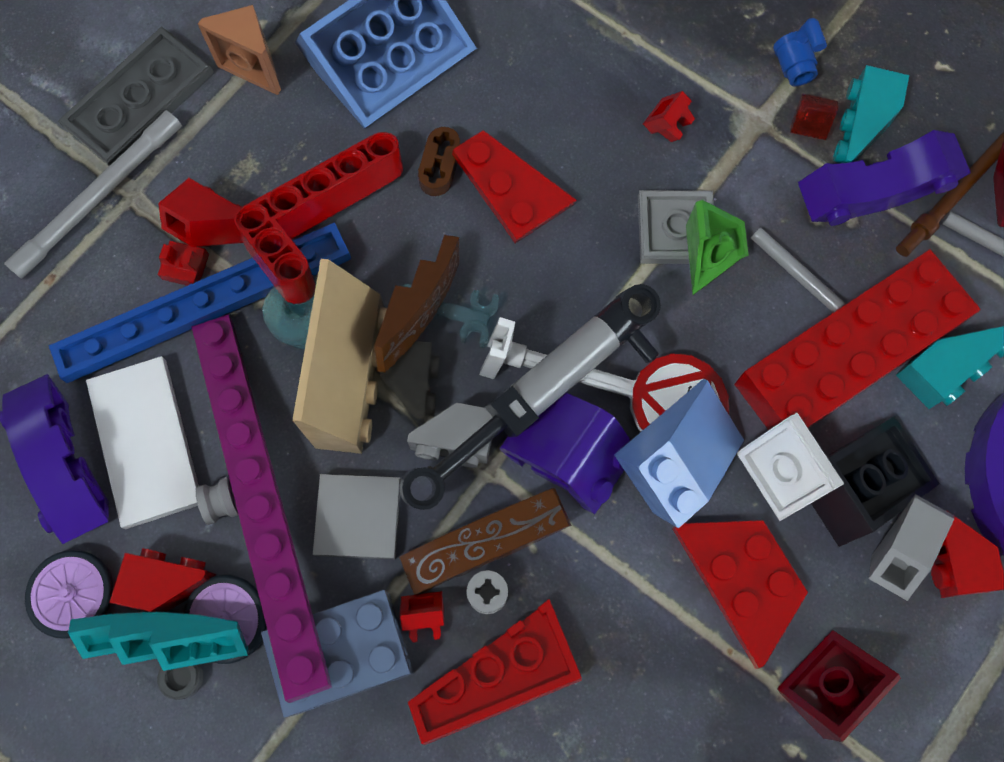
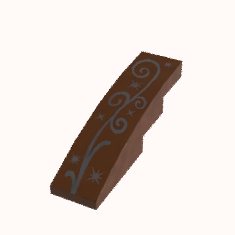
(415, 307)
(485, 541)

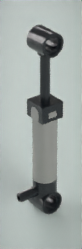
(548, 381)

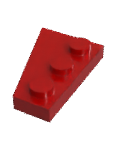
(510, 186)

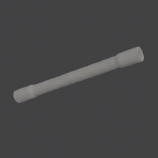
(36, 249)

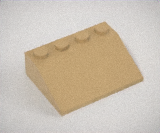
(339, 362)

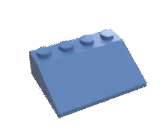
(383, 51)

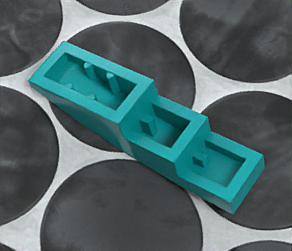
(171, 638)

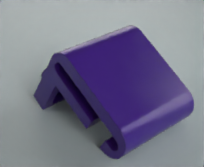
(573, 448)

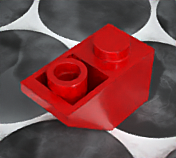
(199, 216)
(967, 563)
(154, 584)

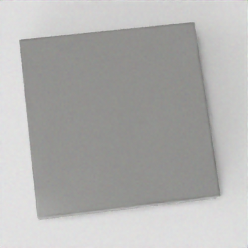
(663, 224)
(357, 516)

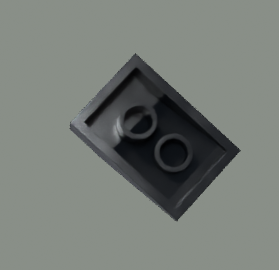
(879, 481)

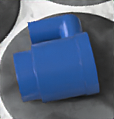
(797, 51)

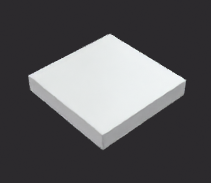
(789, 467)

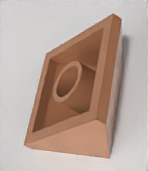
(241, 47)

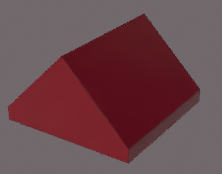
(837, 686)

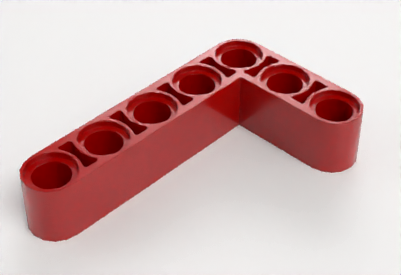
(308, 200)

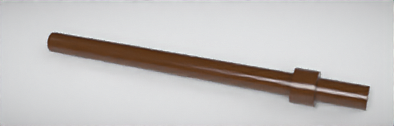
(928, 223)

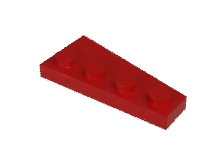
(507, 673)

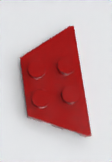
(746, 579)

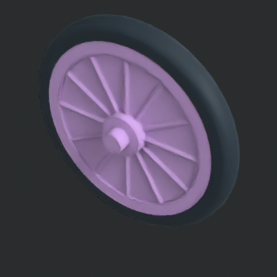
(67, 588)
(233, 600)

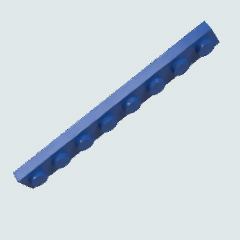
(182, 309)

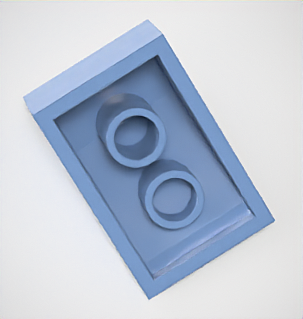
(682, 455)

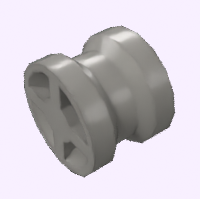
(216, 501)
(487, 599)

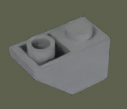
(448, 431)
(910, 547)

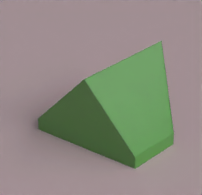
(714, 243)

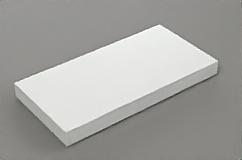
(143, 442)

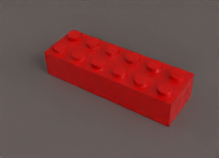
(858, 344)

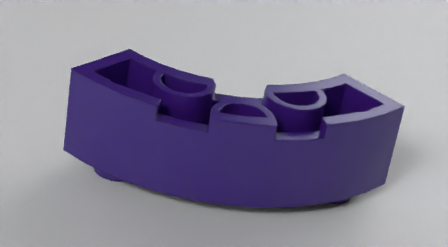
(911, 172)
(40, 439)
(986, 473)

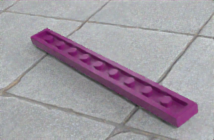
(261, 513)

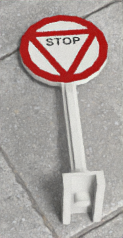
(650, 394)

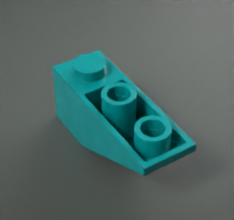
(874, 105)
(949, 362)

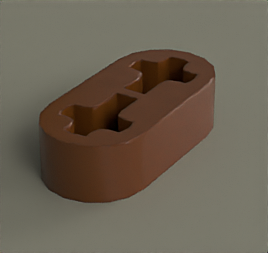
(432, 159)

